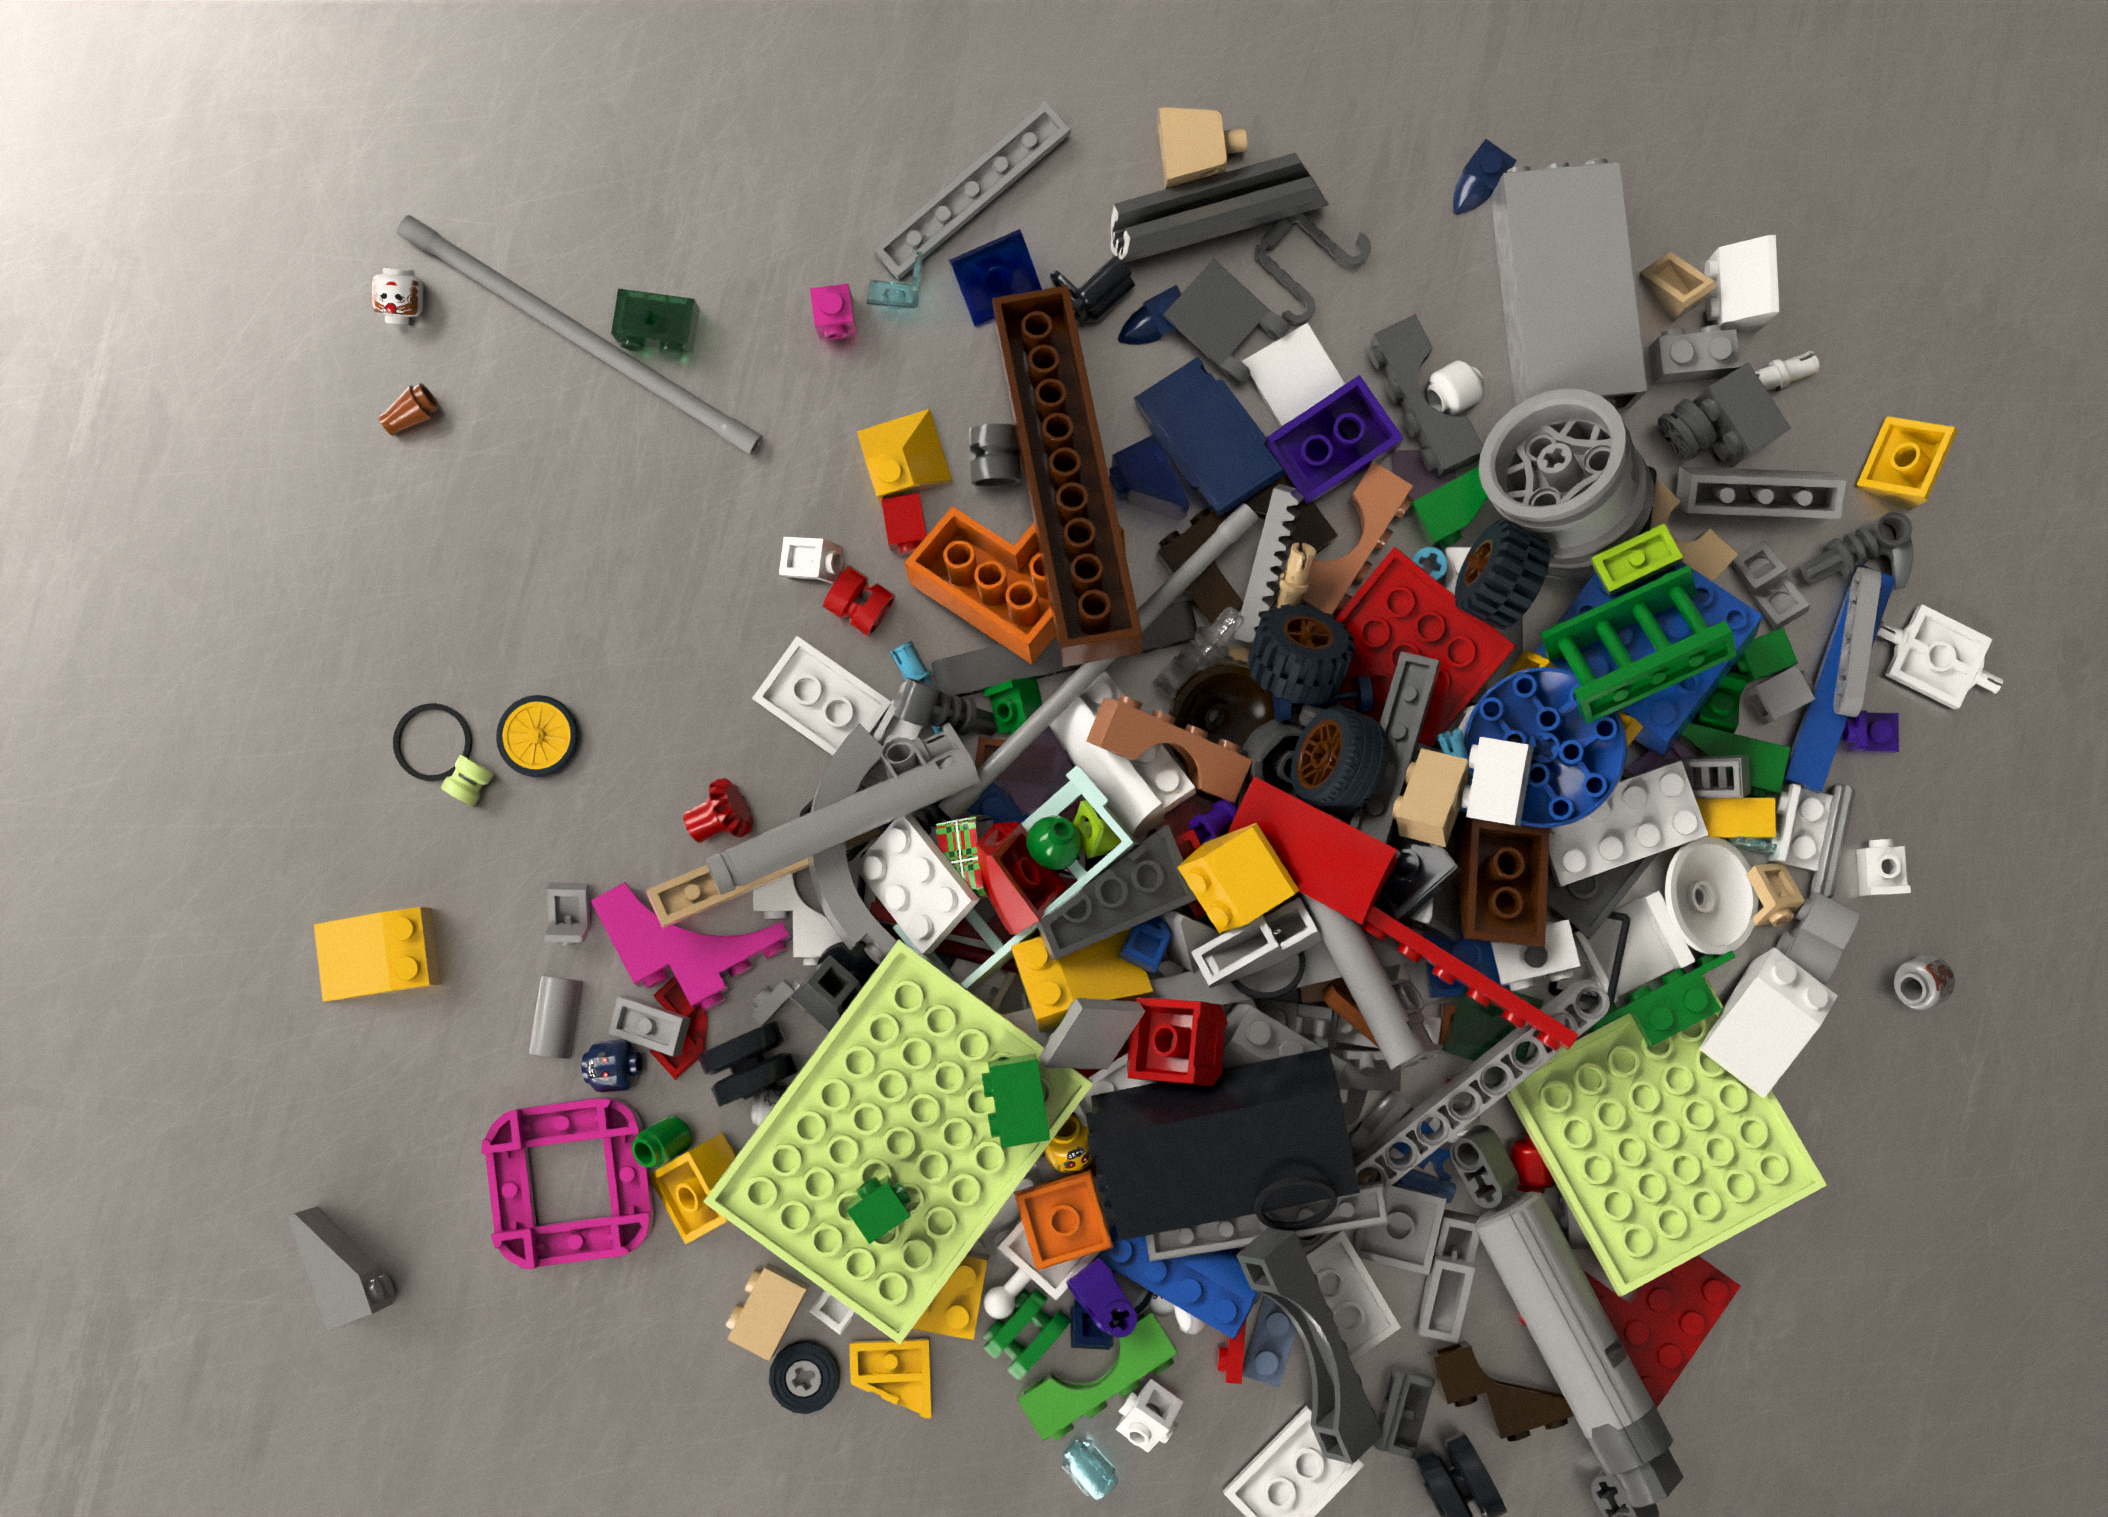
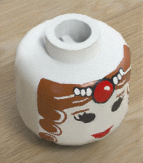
(397, 295)

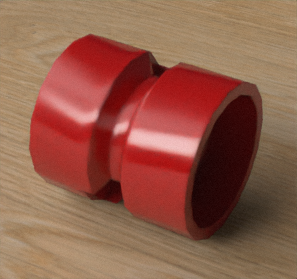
(847, 593)

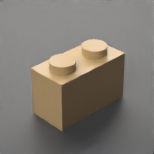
(1431, 797)
(767, 1311)

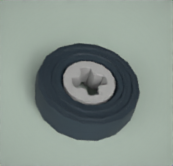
(810, 1357)

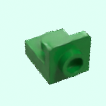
(1722, 707)

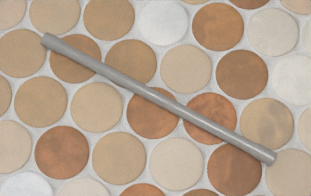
(432, 242)
(1227, 533)

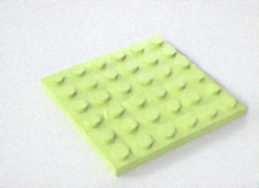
(1659, 1147)

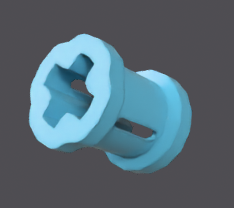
(1438, 560)

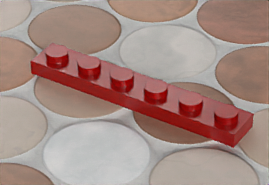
(1481, 988)

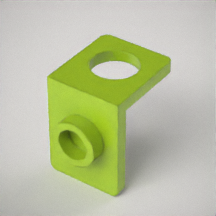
(1095, 834)

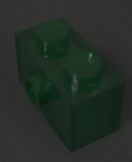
(655, 322)

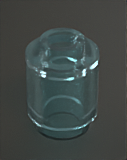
(1089, 1469)

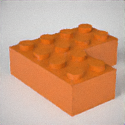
(987, 582)

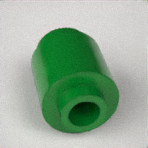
(661, 1142)

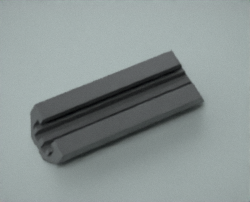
(1213, 207)

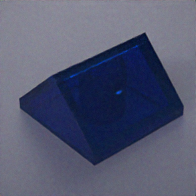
(991, 272)

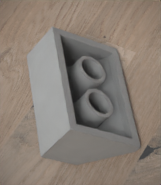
(1257, 1038)

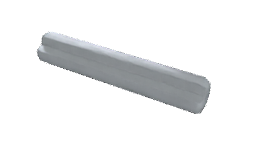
(1826, 876)

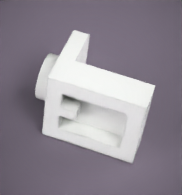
(811, 559)

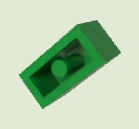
(1017, 1099)

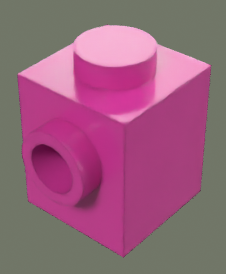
(833, 311)

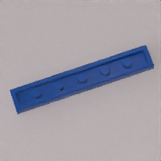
(1820, 726)

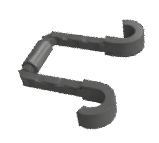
(1277, 232)

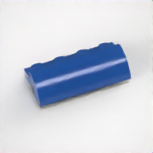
(1201, 1284)

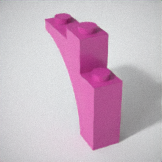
(694, 958)

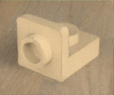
(1776, 892)

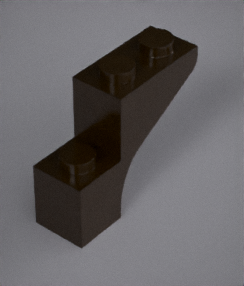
(1510, 1406)

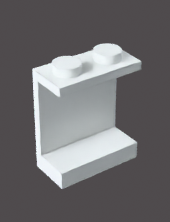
(1650, 947)

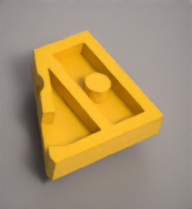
(894, 1371)

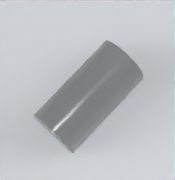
(555, 1017)

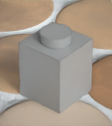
(1781, 694)

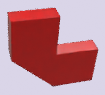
(673, 999)

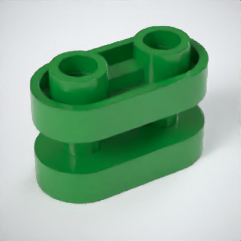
(1001, 1335)

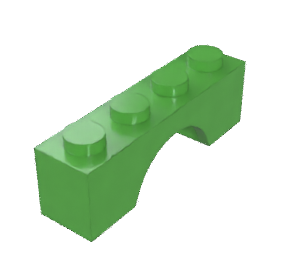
(1057, 1403)

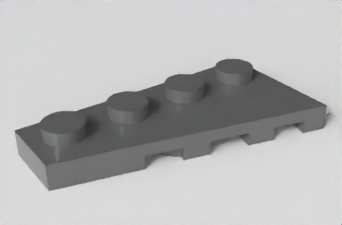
(1119, 898)

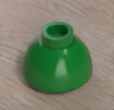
(1054, 842)

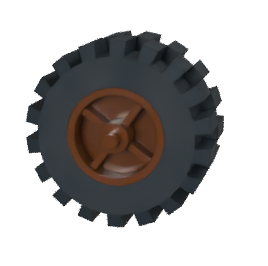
(1502, 574)
(1301, 654)

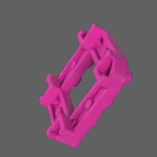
(512, 1192)

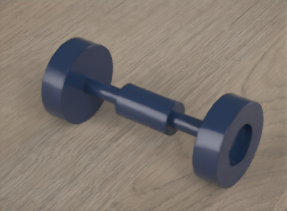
(1361, 693)

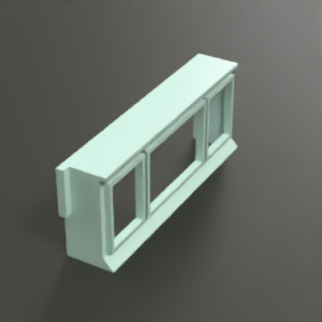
(1079, 785)

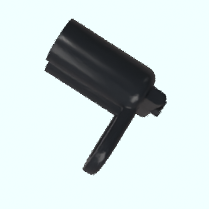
(1099, 292)

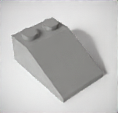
(339, 1271)

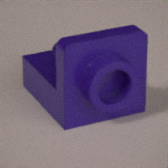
(1872, 732)

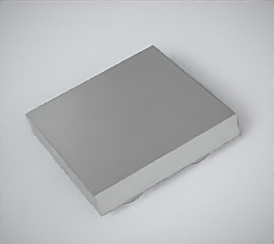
(1091, 1034)

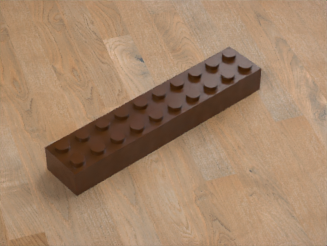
(1066, 477)

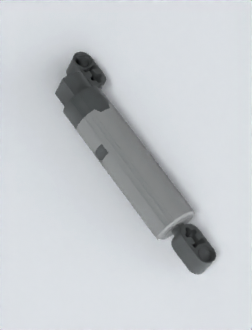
(1570, 1332)

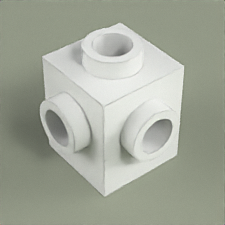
(1149, 1416)

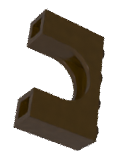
(1210, 590)

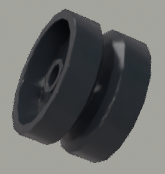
(748, 1064)
(1460, 1484)

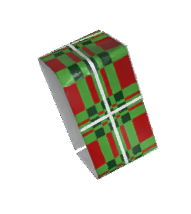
(958, 843)

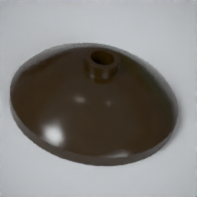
(1231, 691)

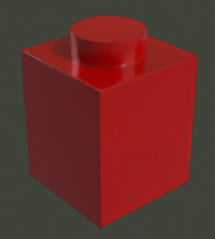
(904, 522)

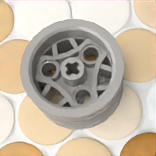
(1568, 474)

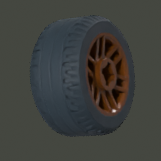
(1339, 761)

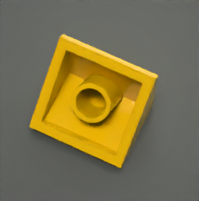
(1906, 461)

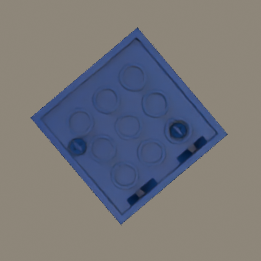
(1671, 709)

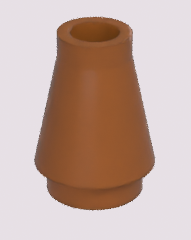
(411, 408)

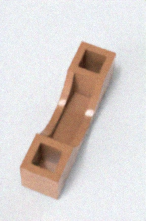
(1376, 502)
(1129, 732)

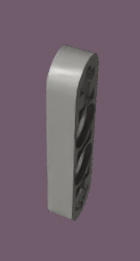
(1857, 642)

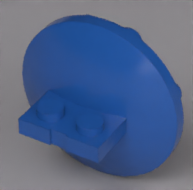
(1572, 762)

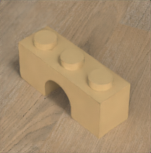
(1706, 554)

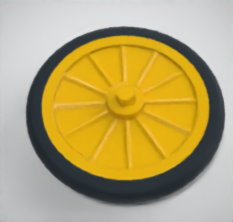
(537, 735)

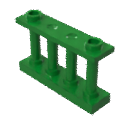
(1649, 674)

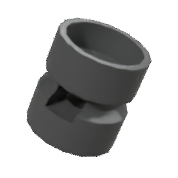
(994, 454)

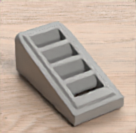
(1741, 775)

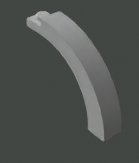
(830, 868)

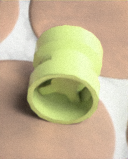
(461, 787)

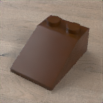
(1503, 882)

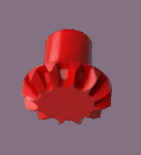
(721, 812)

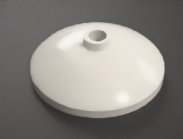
(1711, 895)

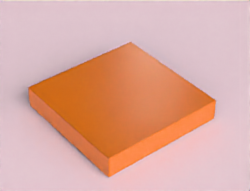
(1063, 1219)

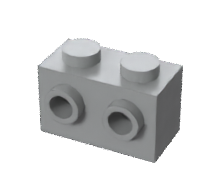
(1694, 356)

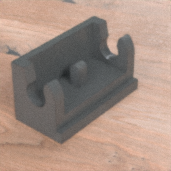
(1403, 1411)

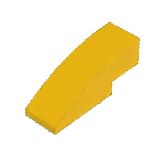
(1738, 817)

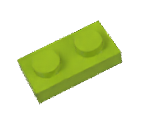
(1636, 559)

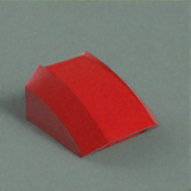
(1013, 879)
(1177, 1042)

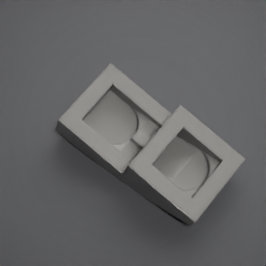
(1769, 586)

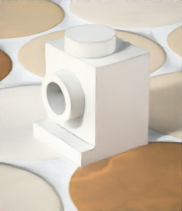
(1870, 874)

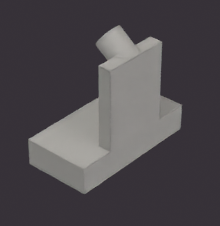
(1367, 1071)

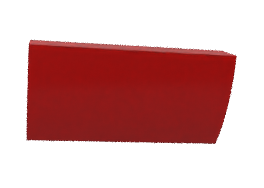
(1319, 851)

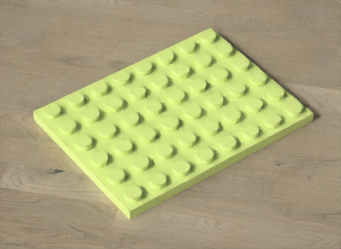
(901, 1099)

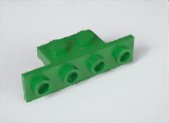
(1672, 1007)

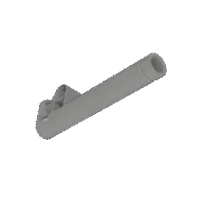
(917, 776)
(1387, 1006)

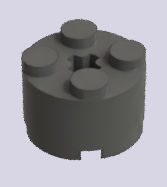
(1270, 749)

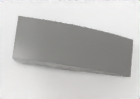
(1257, 944)
(1449, 1277)

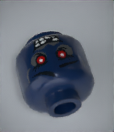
(611, 1066)

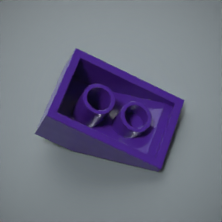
(1334, 440)

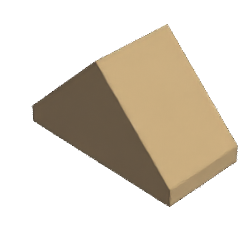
(1676, 285)

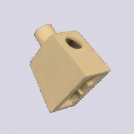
(1195, 144)

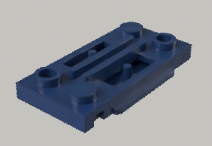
(1209, 436)

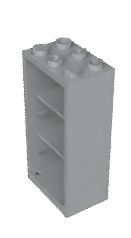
(1568, 281)

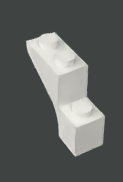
(810, 928)

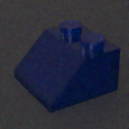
(1148, 479)

